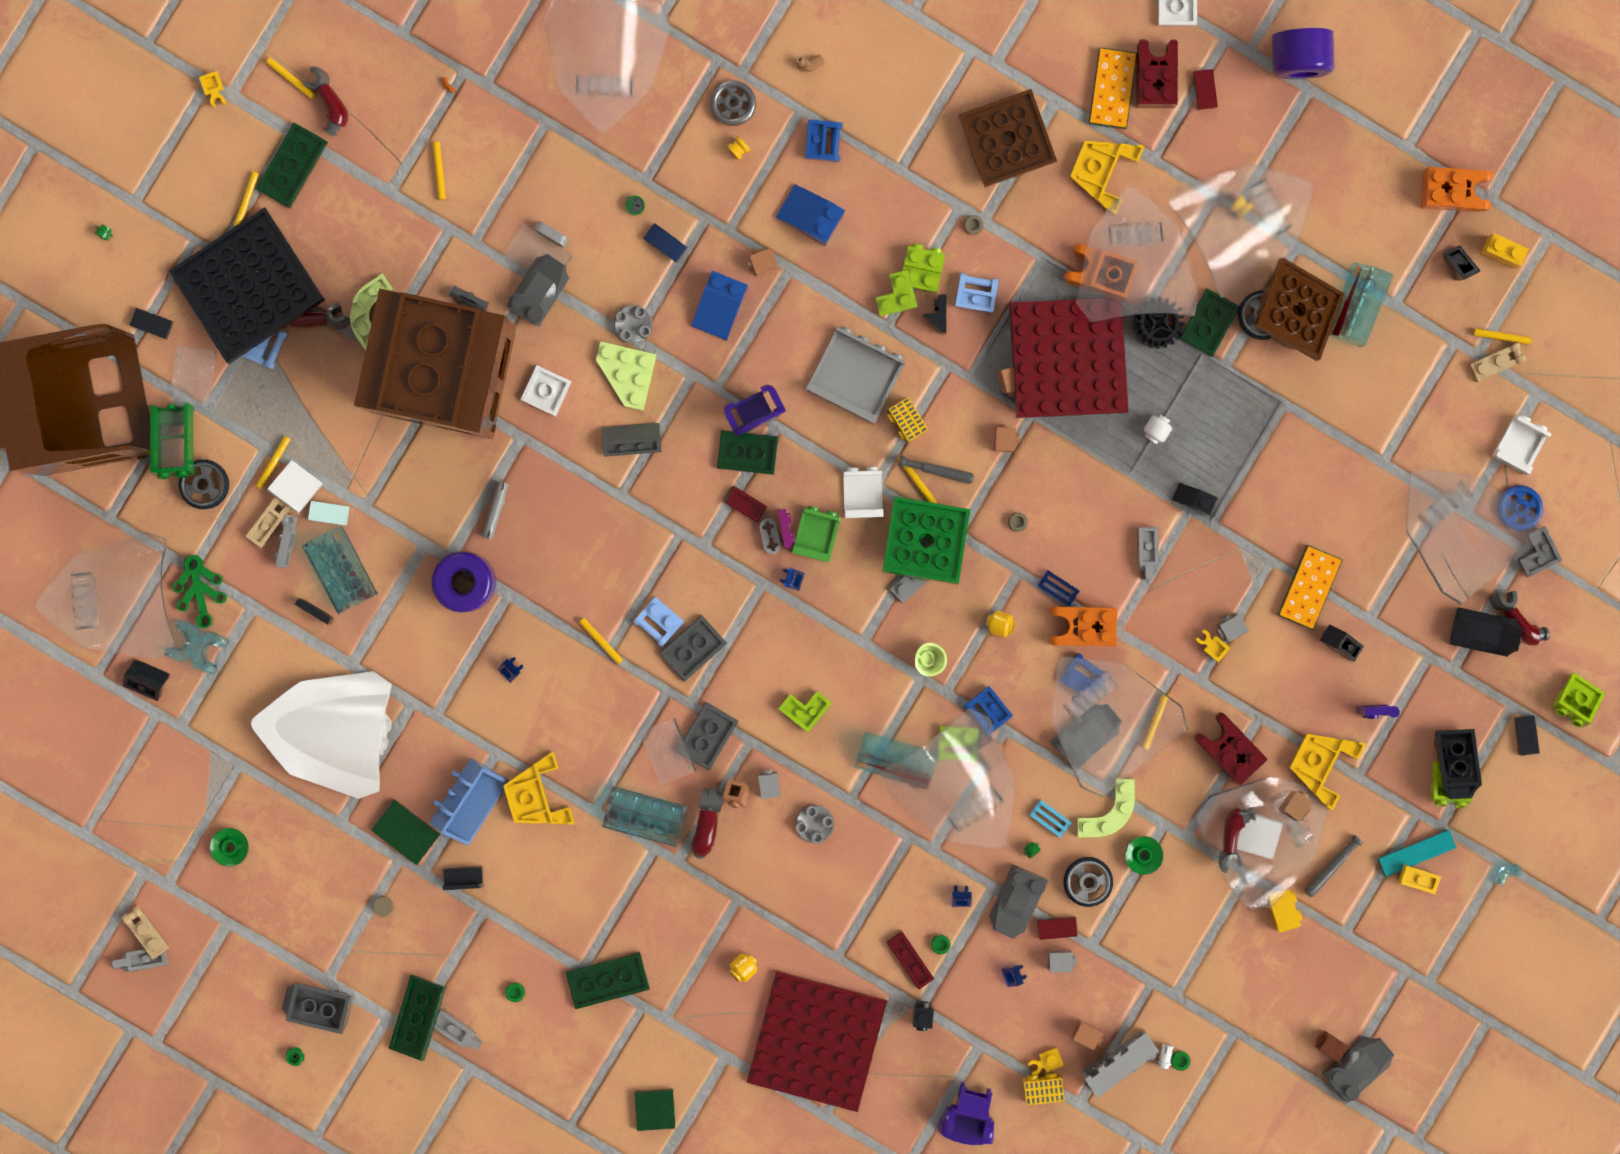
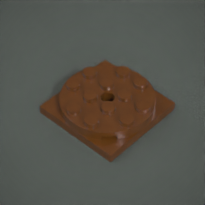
(1010, 116)
(1316, 307)

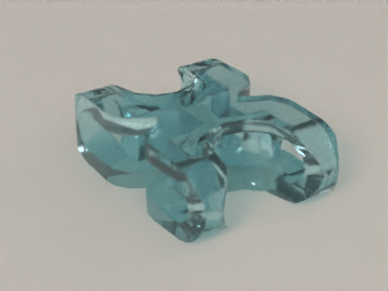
(196, 646)

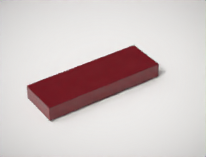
(910, 960)

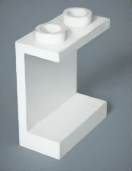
(863, 493)

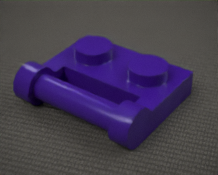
(1374, 711)

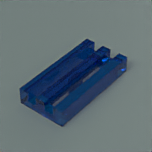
(1072, 596)

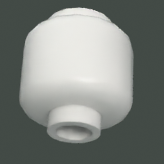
(1157, 429)

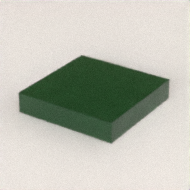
(655, 1109)

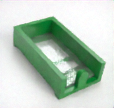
(171, 441)

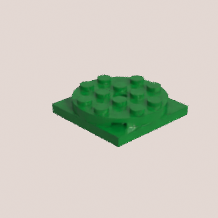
(939, 523)

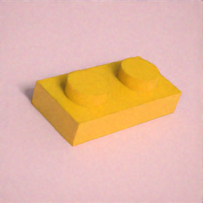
(1419, 879)

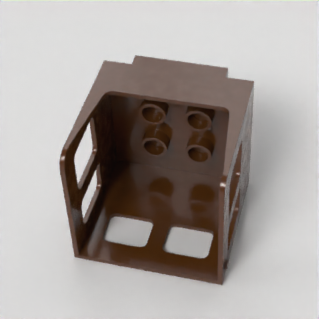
(435, 363)
(51, 403)

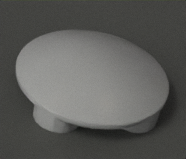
(633, 324)
(814, 824)

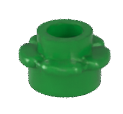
(103, 232)
(1031, 850)
(295, 1061)

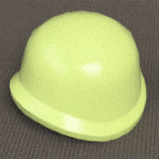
(930, 659)

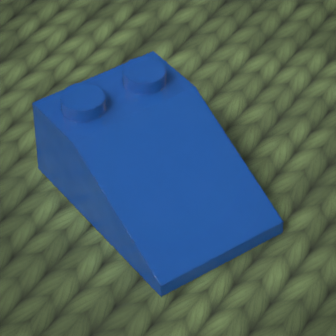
(811, 214)
(719, 305)

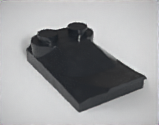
(1485, 632)
(1458, 762)

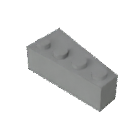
(1119, 1063)

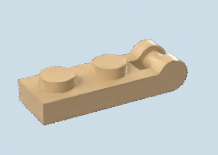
(1496, 362)
(267, 523)
(145, 932)

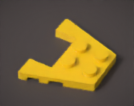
(1096, 165)
(1315, 760)
(528, 797)

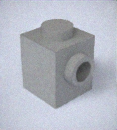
(1231, 627)

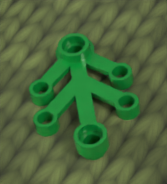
(198, 588)

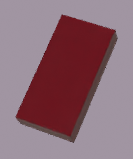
(1205, 89)
(746, 504)
(1057, 928)

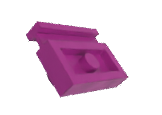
(788, 537)

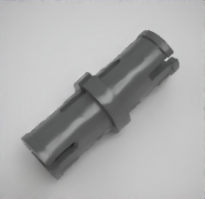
(458, 294)

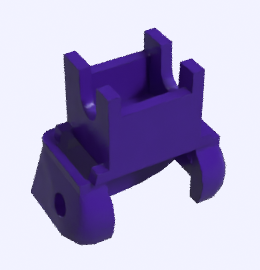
(754, 410)
(969, 1118)

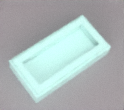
(329, 513)

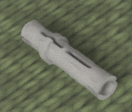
(495, 509)

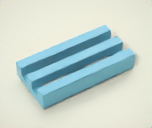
(1037, 809)

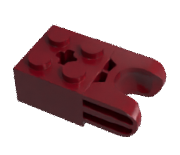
(1159, 71)
(1226, 748)

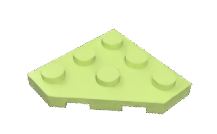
(627, 372)

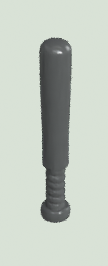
(946, 472)
(1319, 881)

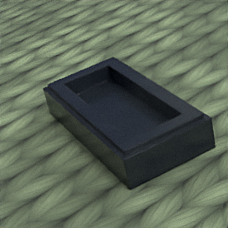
(151, 323)
(314, 611)
(1526, 735)

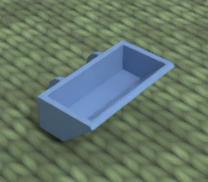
(468, 801)

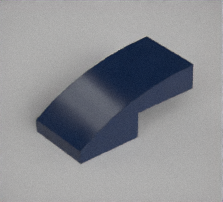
(665, 242)

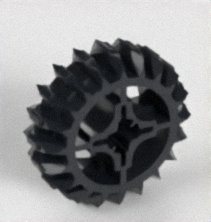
(1165, 328)

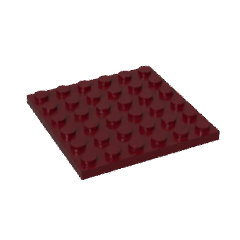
(1066, 361)
(816, 1041)

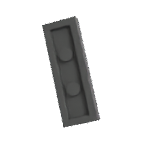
(631, 439)

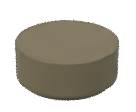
(973, 225)
(1017, 522)
(383, 906)

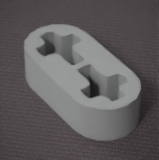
(551, 234)
(765, 538)

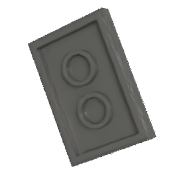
(693, 648)
(709, 735)

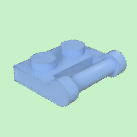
(976, 299)
(257, 353)
(663, 617)

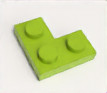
(902, 297)
(805, 715)

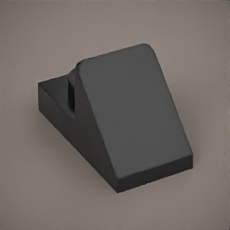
(1461, 263)
(938, 320)

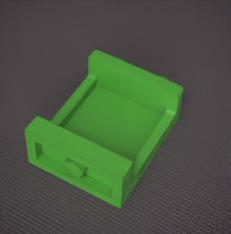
(816, 534)

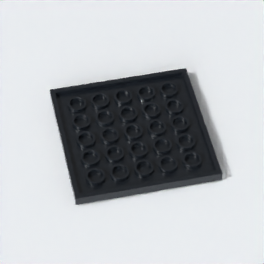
(246, 285)

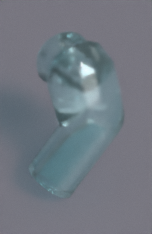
(1507, 871)

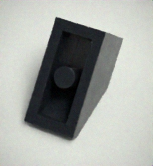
(1194, 499)
(1341, 642)

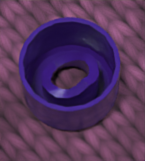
(1303, 53)
(483, 586)

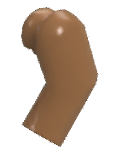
(809, 65)

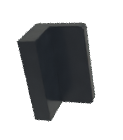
(145, 679)
(463, 878)

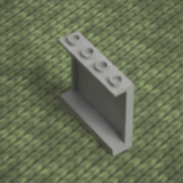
(856, 375)

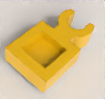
(212, 86)
(1214, 647)
(1048, 1059)

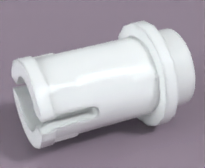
(1165, 1056)

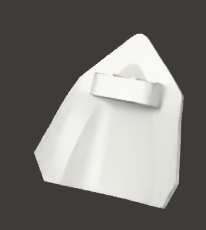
(329, 731)

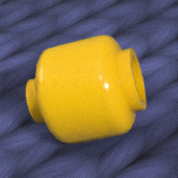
(1001, 624)
(743, 967)

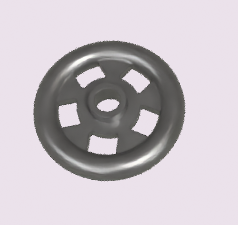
(717, 99)

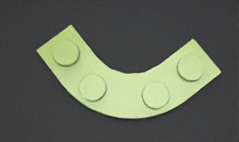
(362, 306)
(1115, 818)

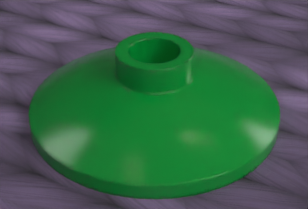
(220, 850)
(1152, 860)

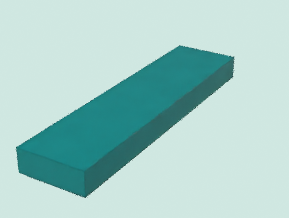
(1417, 852)

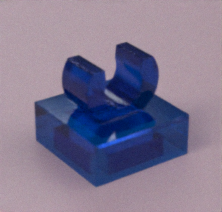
(793, 579)
(508, 670)
(961, 899)
(1013, 976)

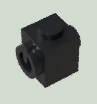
(922, 1015)

